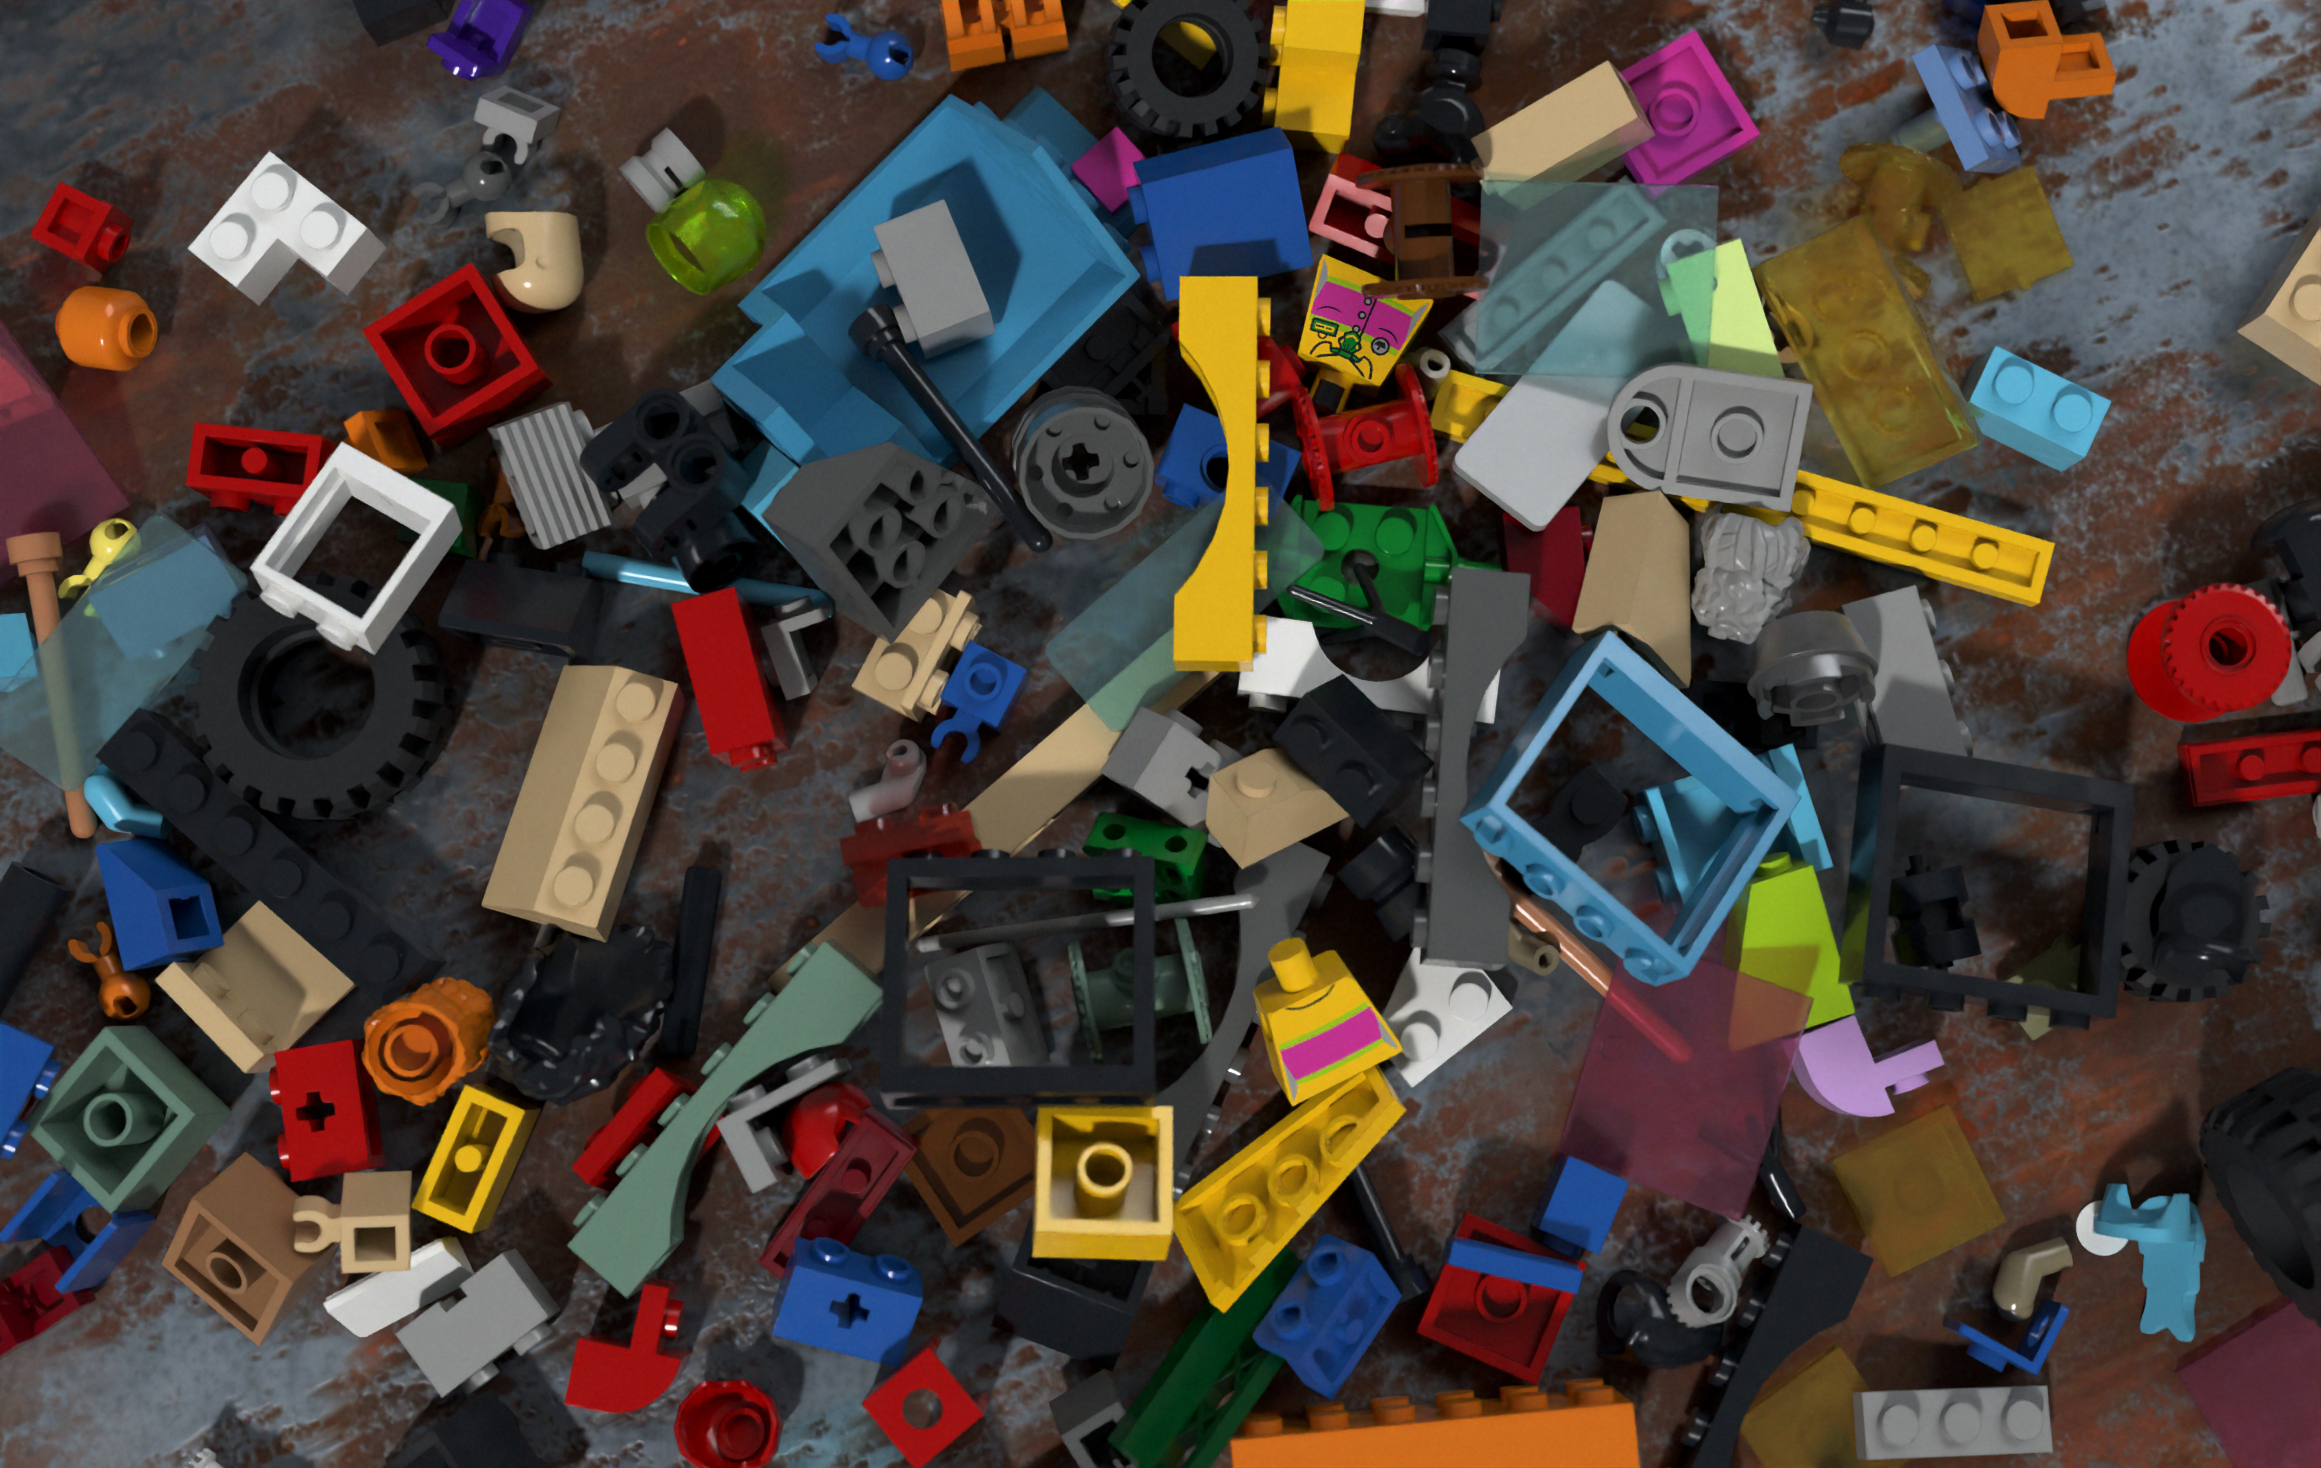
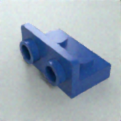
(1329, 1314)

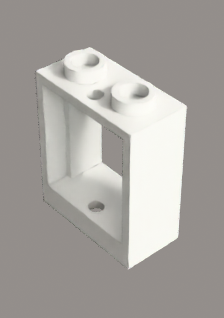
(356, 475)

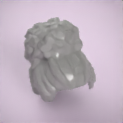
(1746, 573)

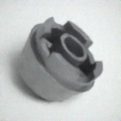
(1811, 668)

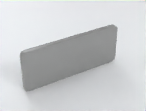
(1541, 444)

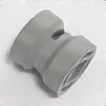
(648, 175)

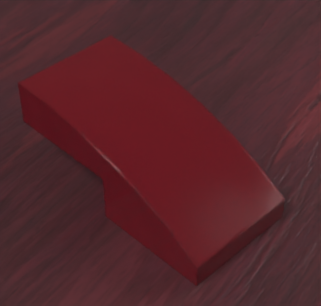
(33, 1304)

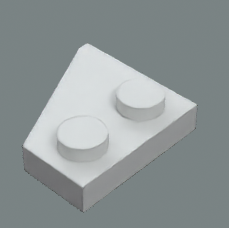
(1438, 1014)

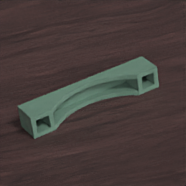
(644, 1215)

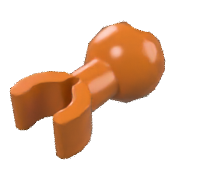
(118, 987)

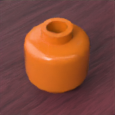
(106, 328)

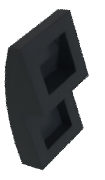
(1737, 714)

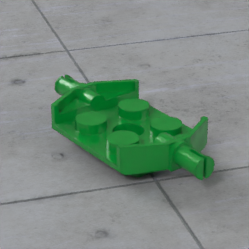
(1408, 550)

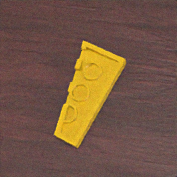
(1273, 1186)

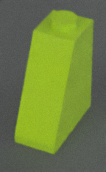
(1785, 936)

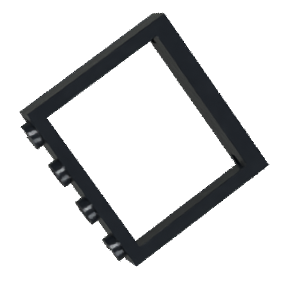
(1870, 875)
(1018, 1085)

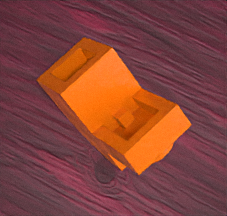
(2034, 63)

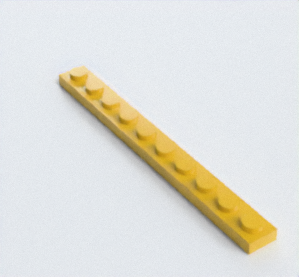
(1831, 512)

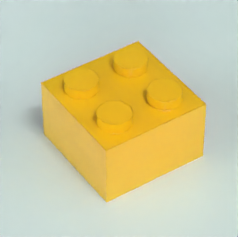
(1103, 1183)

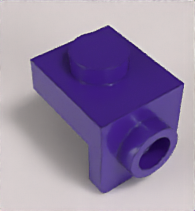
(481, 37)

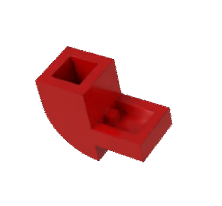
(629, 1374)

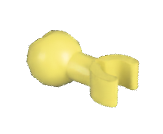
(105, 544)

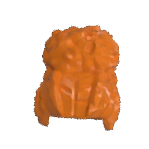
(428, 1039)

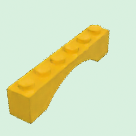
(1216, 604)

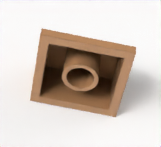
(241, 1249)

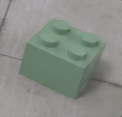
(127, 1118)

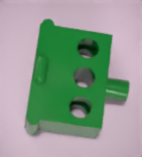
(1175, 851)

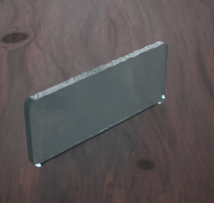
(1123, 643)
(115, 650)

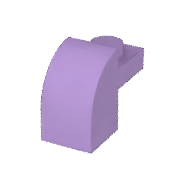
(1845, 1078)

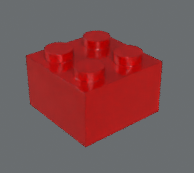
(457, 357)

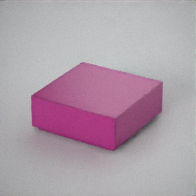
(1108, 171)

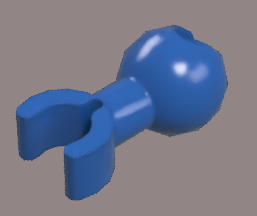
(880, 52)

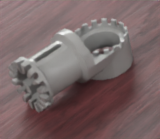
(1717, 1269)

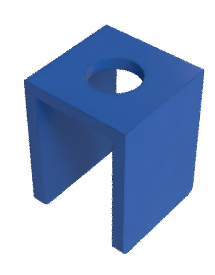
(55, 1215)

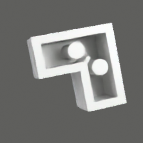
(277, 221)

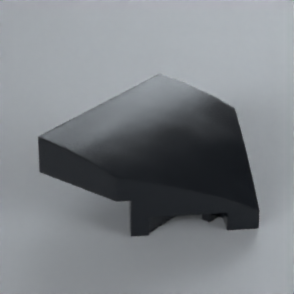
(1119, 356)

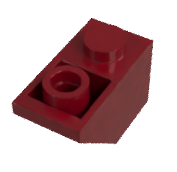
(1554, 561)

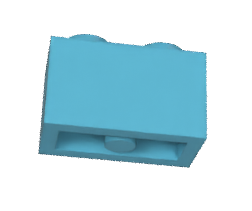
(2033, 409)

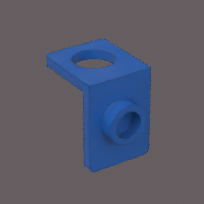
(2030, 1352)

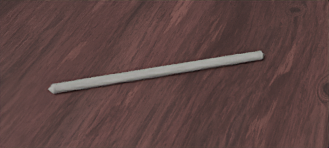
(1083, 922)

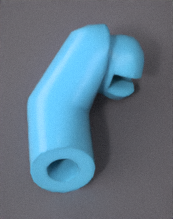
(118, 811)

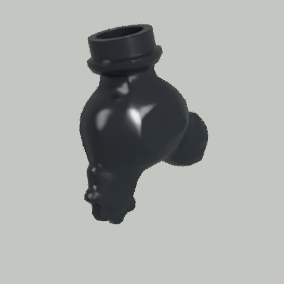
(1439, 118)

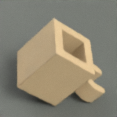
(370, 1222)

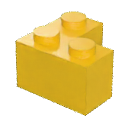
(1318, 62)

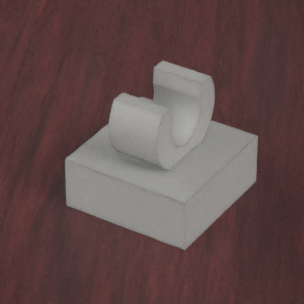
(518, 116)

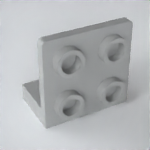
(759, 1147)

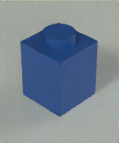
(1578, 1206)

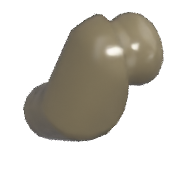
(2021, 1275)

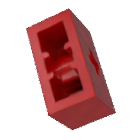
(341, 1141)

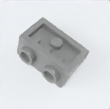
(987, 1008)

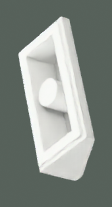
(395, 1294)

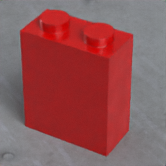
(730, 679)

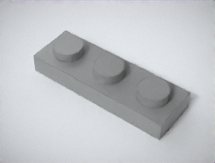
(1952, 1422)

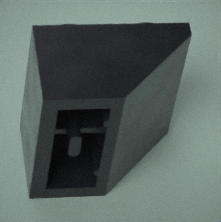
(1072, 1302)

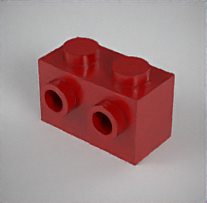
(254, 466)

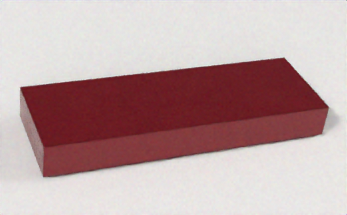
(846, 1188)

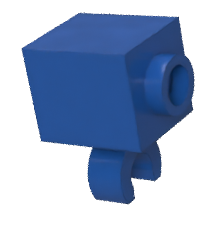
(982, 693)

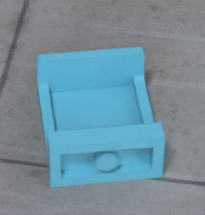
(1692, 825)

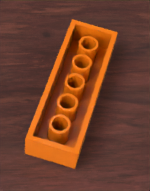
(1520, 1429)

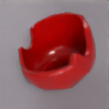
(818, 1122)
(728, 1425)

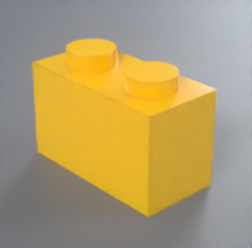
(476, 1158)

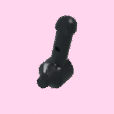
(1845, 22)

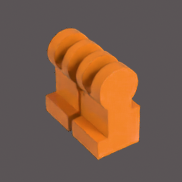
(976, 29)

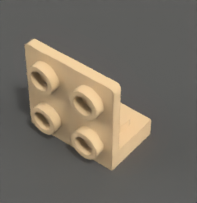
(917, 664)
(257, 989)

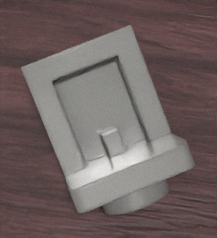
(787, 657)

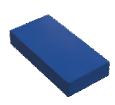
(1512, 1264)

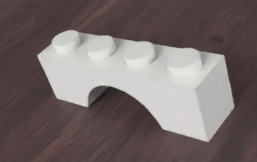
(1298, 664)

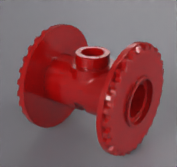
(1366, 436)
(2209, 653)

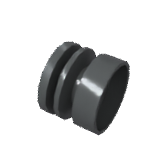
(1113, 475)

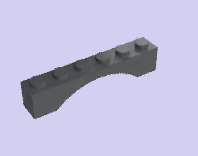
(1285, 886)
(1464, 903)

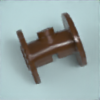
(1421, 230)

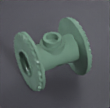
(1107, 994)

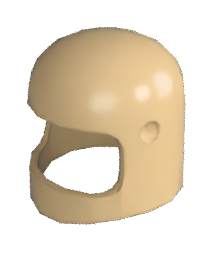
(545, 256)

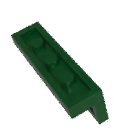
(1198, 1372)

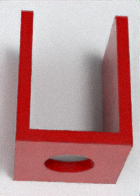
(923, 1371)

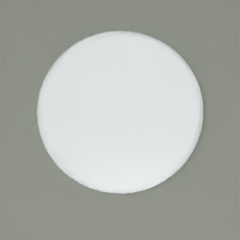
(2092, 1241)

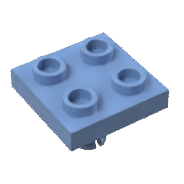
(1961, 113)

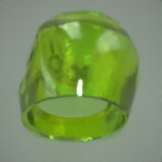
(720, 228)

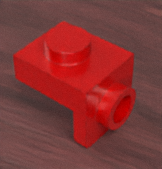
(83, 228)

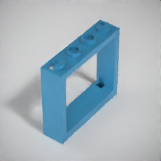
(1694, 743)

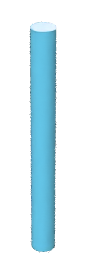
(669, 577)

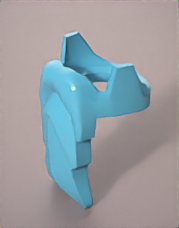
(2172, 1246)

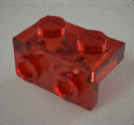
(875, 840)

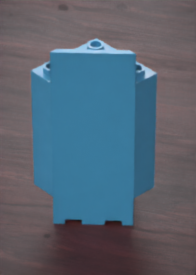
(1036, 246)

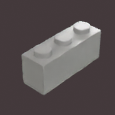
(1911, 683)

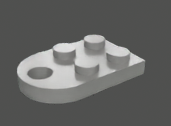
(1716, 435)

